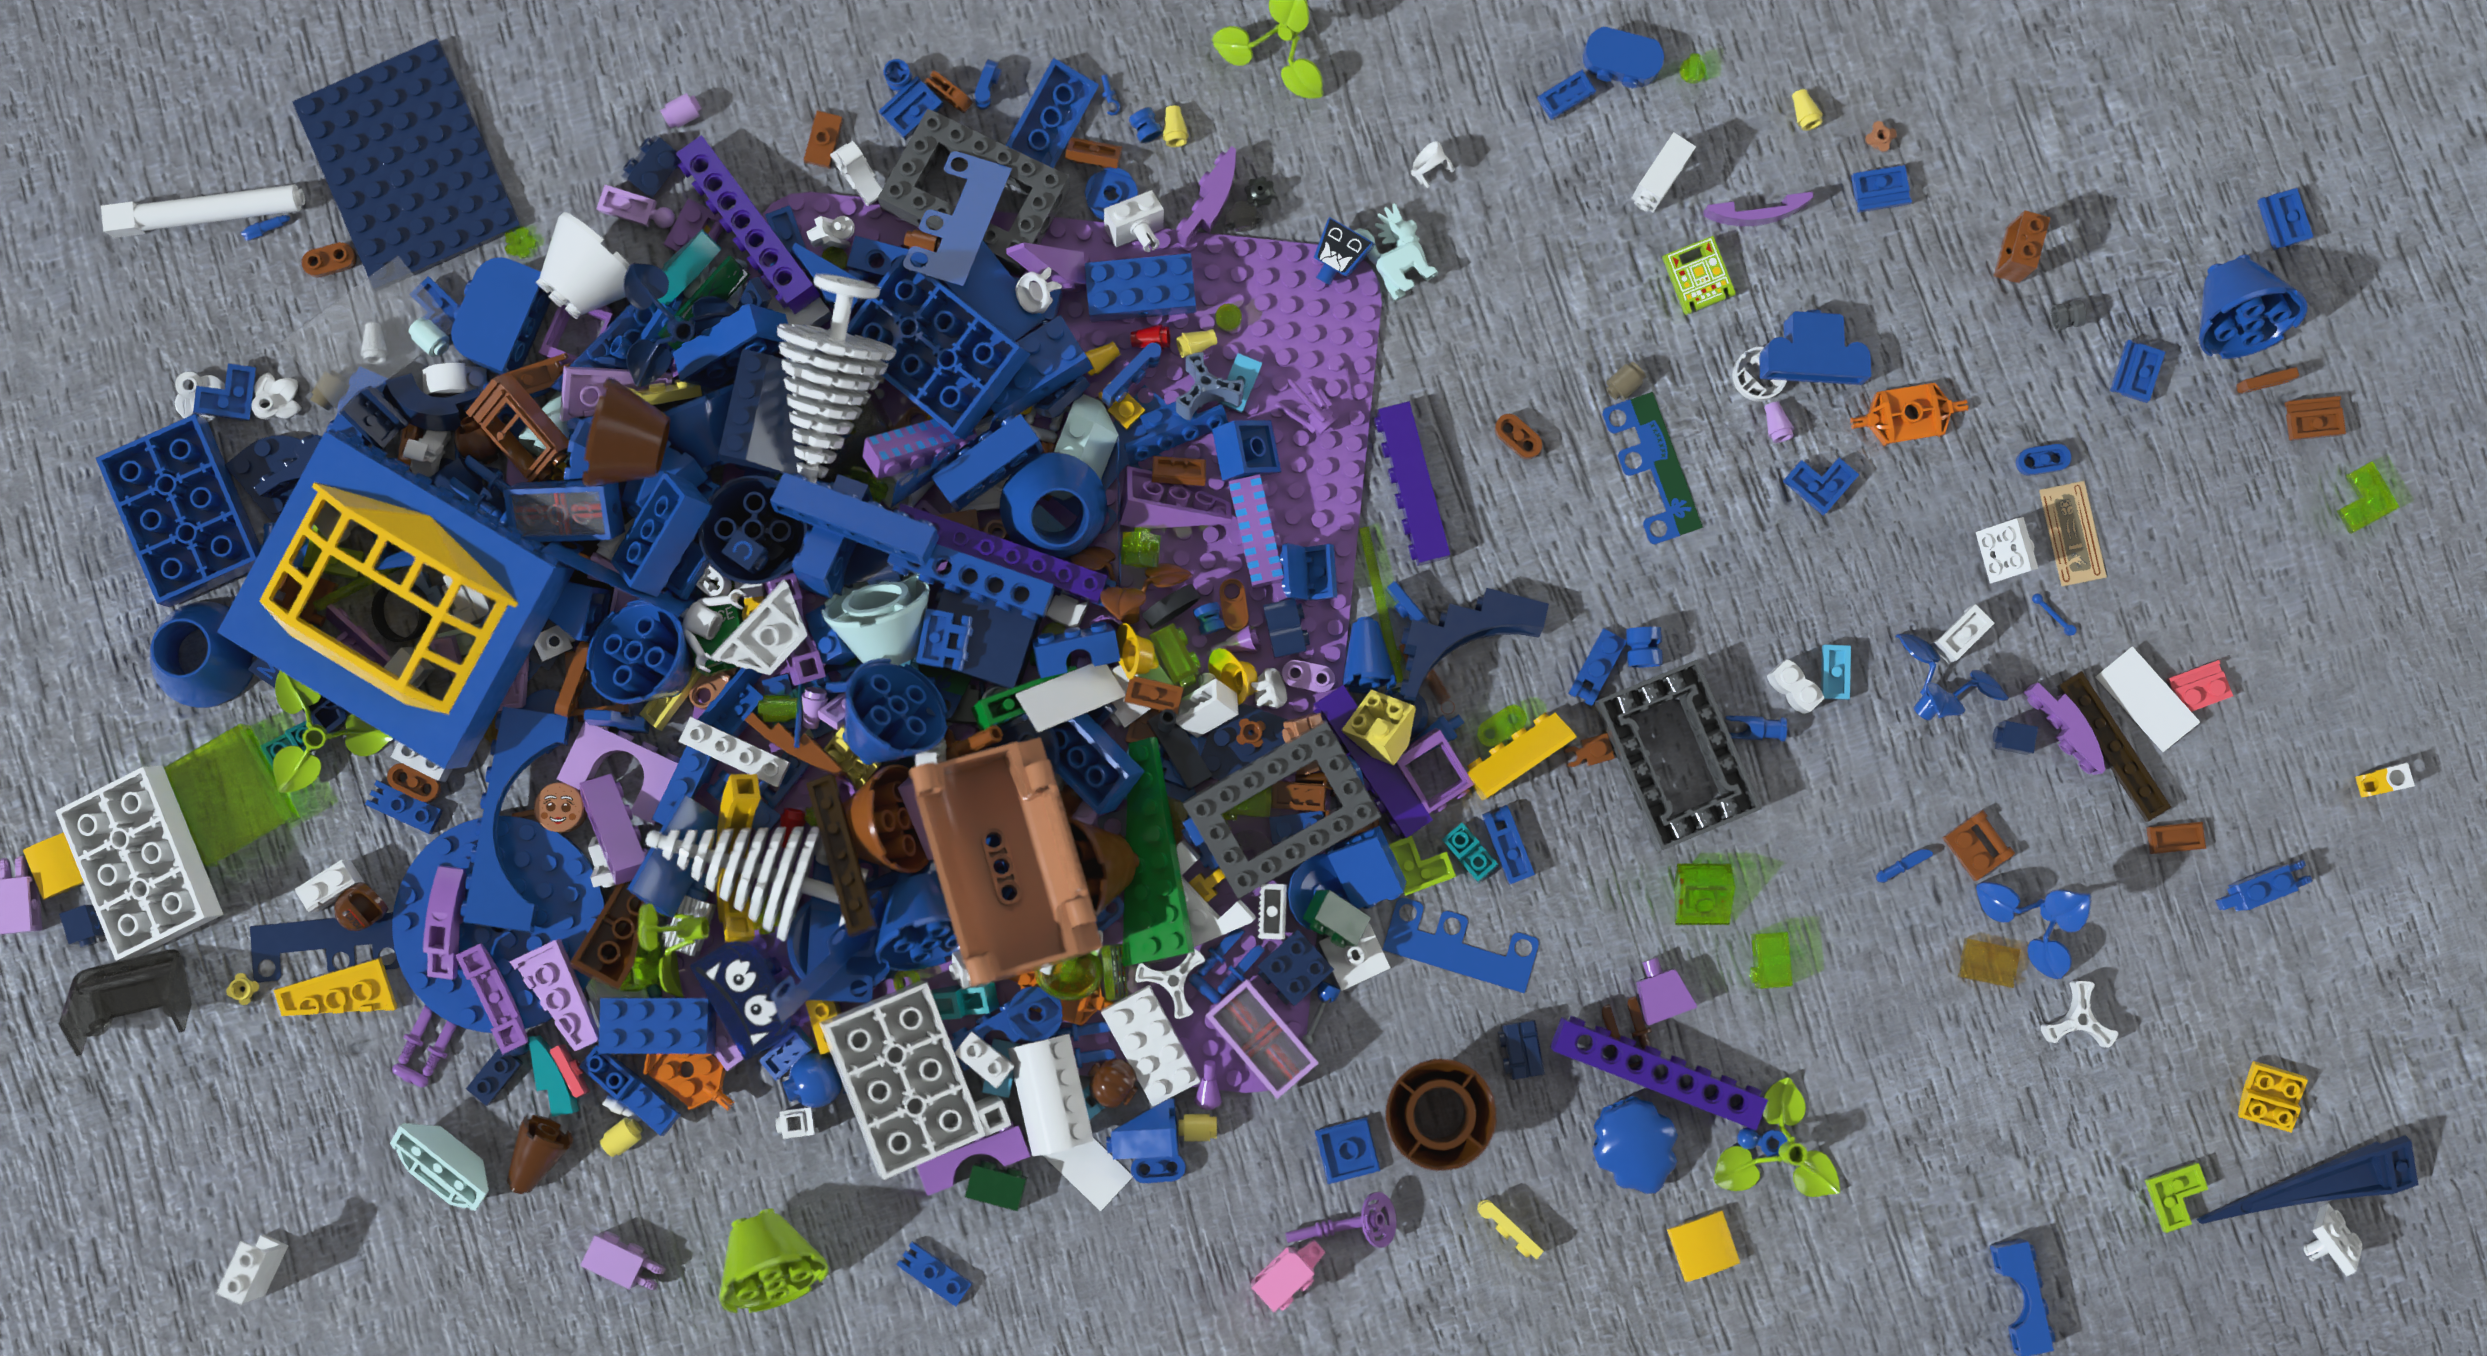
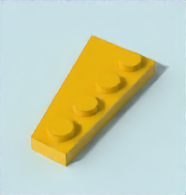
(350, 989)

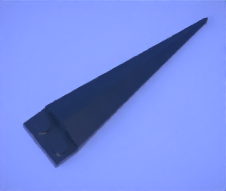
(2361, 1173)

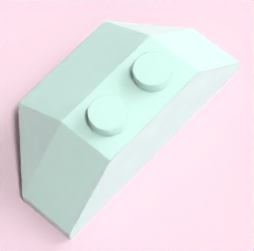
(1088, 436)
(442, 1164)

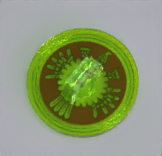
(1072, 978)

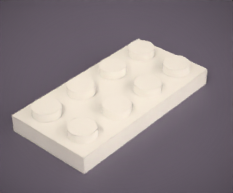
(1151, 1045)

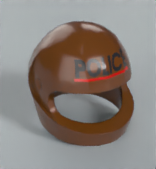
(359, 907)

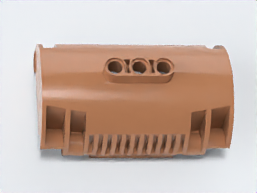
(1017, 799)

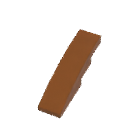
(808, 751)

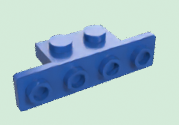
(1168, 429)
(734, 703)

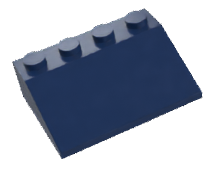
(758, 417)

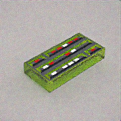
(1114, 972)

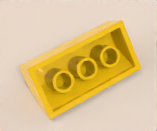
(1520, 755)

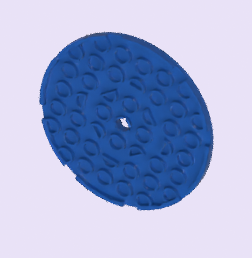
(544, 870)

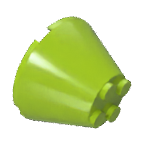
(767, 1264)

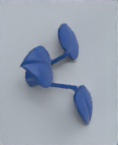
(1934, 697)
(2062, 907)

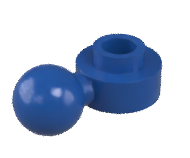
(1749, 1139)

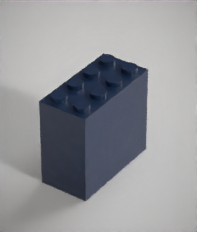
(999, 637)

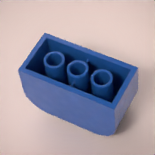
(500, 315)

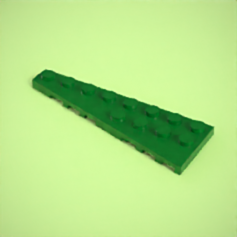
(1154, 902)

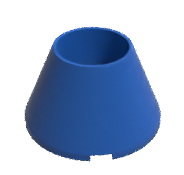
(1046, 474)
(221, 674)

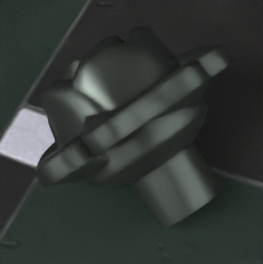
(1260, 192)

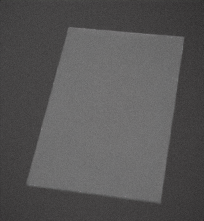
(365, 334)

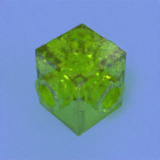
(1140, 548)

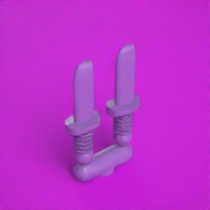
(413, 1040)

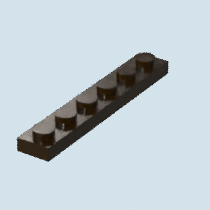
(2116, 748)
(841, 855)

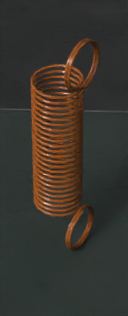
(1447, 696)

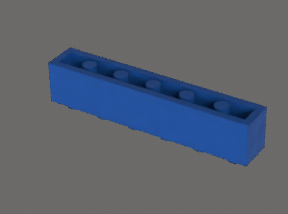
(854, 518)

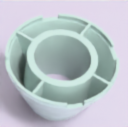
(880, 618)

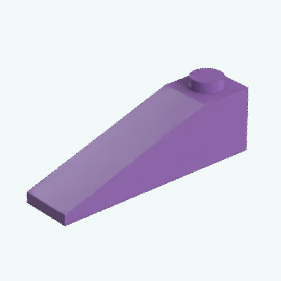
(1166, 504)

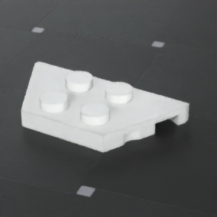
(765, 634)

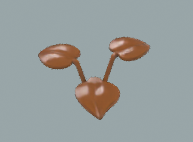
(1126, 602)

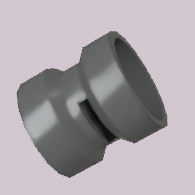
(2068, 315)

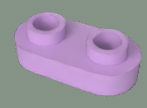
(1307, 678)

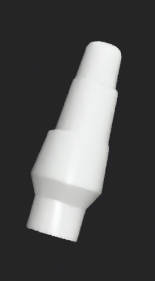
(619, 1108)

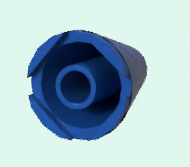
(1367, 659)

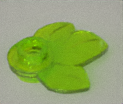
(877, 486)

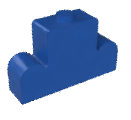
(1815, 352)

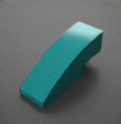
(688, 264)
(957, 1002)
(549, 1078)

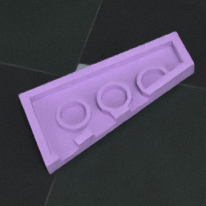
(584, 385)
(556, 985)

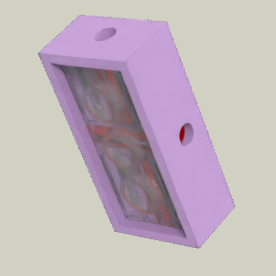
(1261, 1039)

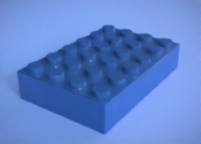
(946, 350)
(180, 510)

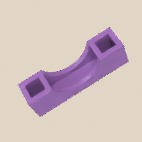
(805, 660)
(1006, 1146)

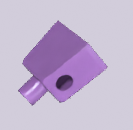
(1662, 993)

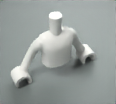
(706, 622)

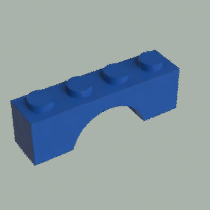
(2030, 1332)

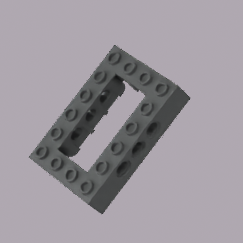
(1041, 183)
(1313, 744)
(1735, 790)

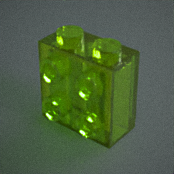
(1172, 651)

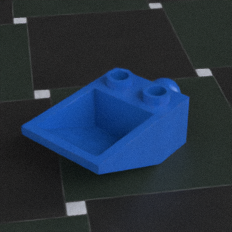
(814, 264)

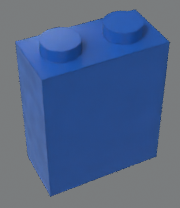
(1367, 868)

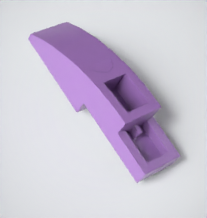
(1214, 192)
(2076, 734)
(443, 922)

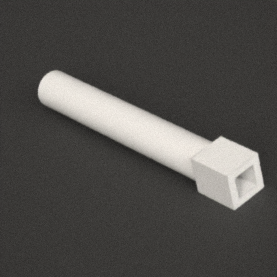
(135, 219)

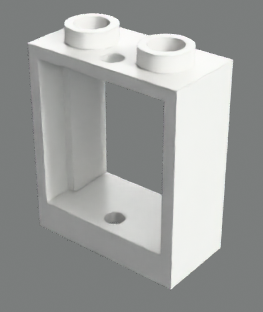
(1663, 173)

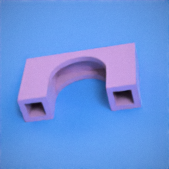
(598, 743)

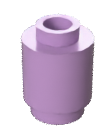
(681, 110)

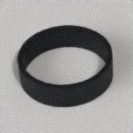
(1171, 606)
(381, 625)

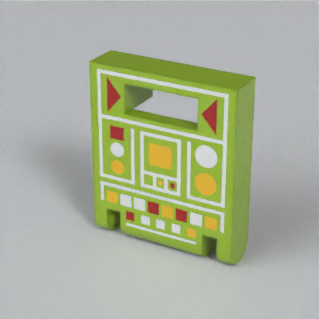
(1700, 279)

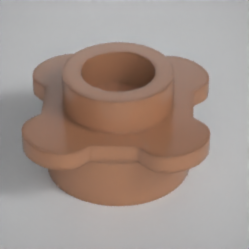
(1874, 140)

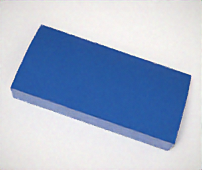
(1052, 113)
(993, 294)
(662, 880)

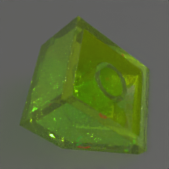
(1703, 894)

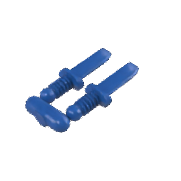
(473, 497)
(1217, 955)
(1087, 1029)

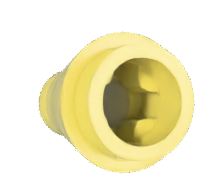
(1806, 110)
(1175, 130)
(1195, 342)

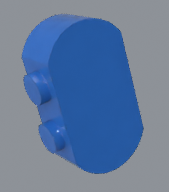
(1623, 57)

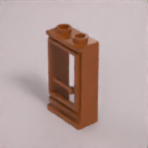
(491, 402)

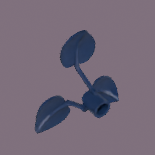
(646, 285)

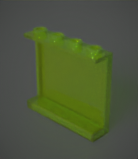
(228, 794)

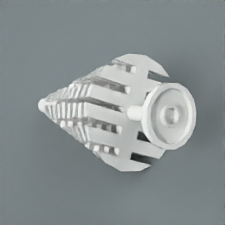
(829, 375)
(751, 869)

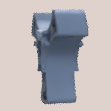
(1206, 388)

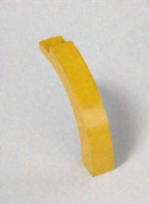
(736, 812)

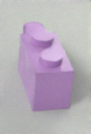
(18, 899)
(620, 1261)

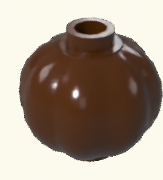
(474, 441)
(1112, 1082)

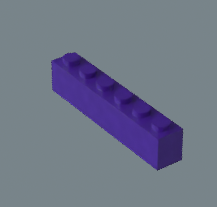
(1412, 483)
(1385, 781)

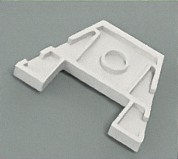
(1203, 920)

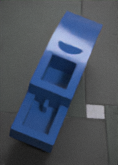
(631, 1090)

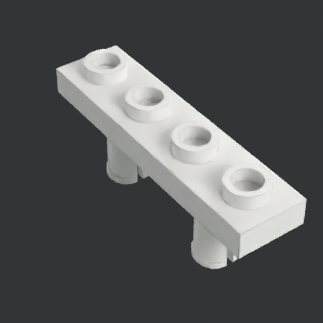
(734, 751)

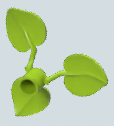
(1293, 15)
(297, 768)
(688, 929)
(1815, 1171)

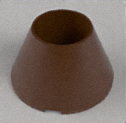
(624, 438)
(1467, 1140)

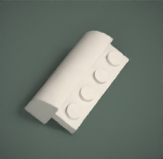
(1051, 1095)

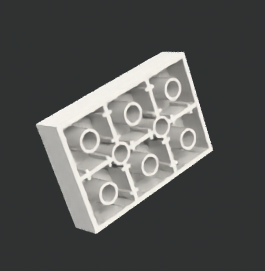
(139, 862)
(902, 1079)

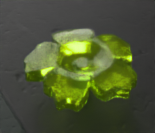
(519, 243)

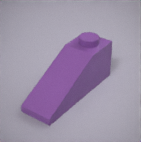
(1066, 264)

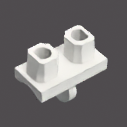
(831, 232)

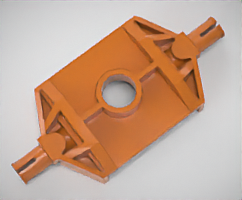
(1888, 416)
(1072, 1010)
(696, 1090)

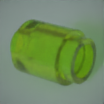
(778, 708)

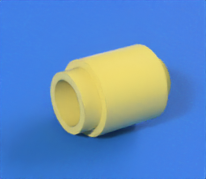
(1198, 1127)
(621, 1137)

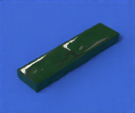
(721, 284)

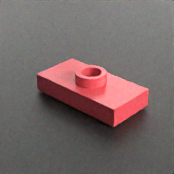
(570, 1070)

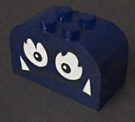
(740, 988)

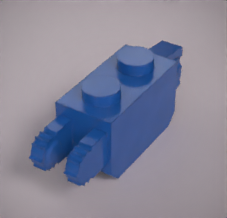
(2263, 887)

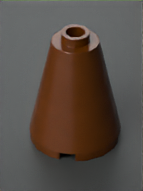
(536, 1152)

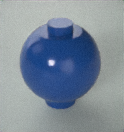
(813, 1081)

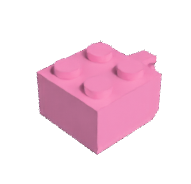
(1287, 1274)

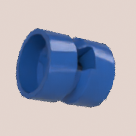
(1644, 647)

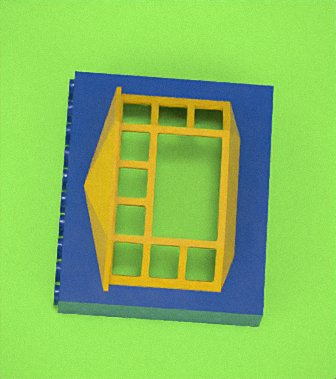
(437, 532)

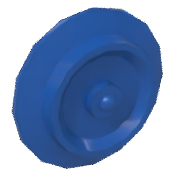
(1309, 877)

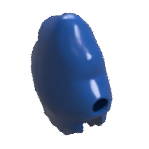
(1635, 1144)

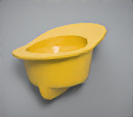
(1135, 652)
(1233, 673)

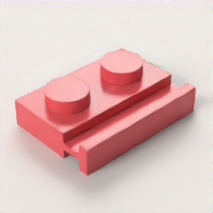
(2201, 686)

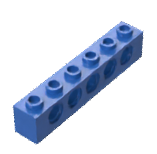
(1040, 591)

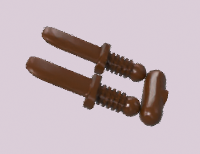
(1638, 1022)

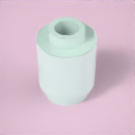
(429, 337)

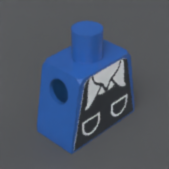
(1340, 251)

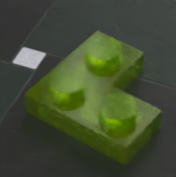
(2374, 498)

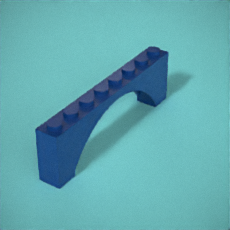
(519, 742)

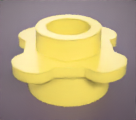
(235, 992)

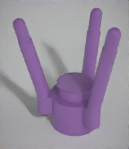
(1320, 418)

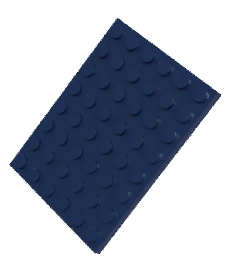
(407, 162)

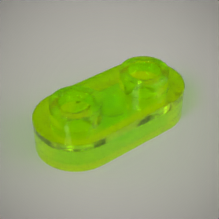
(1501, 726)

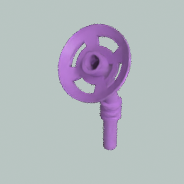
(1367, 1221)

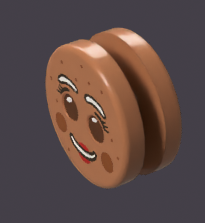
(560, 808)

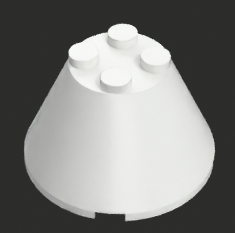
(580, 269)

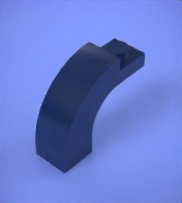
(428, 411)

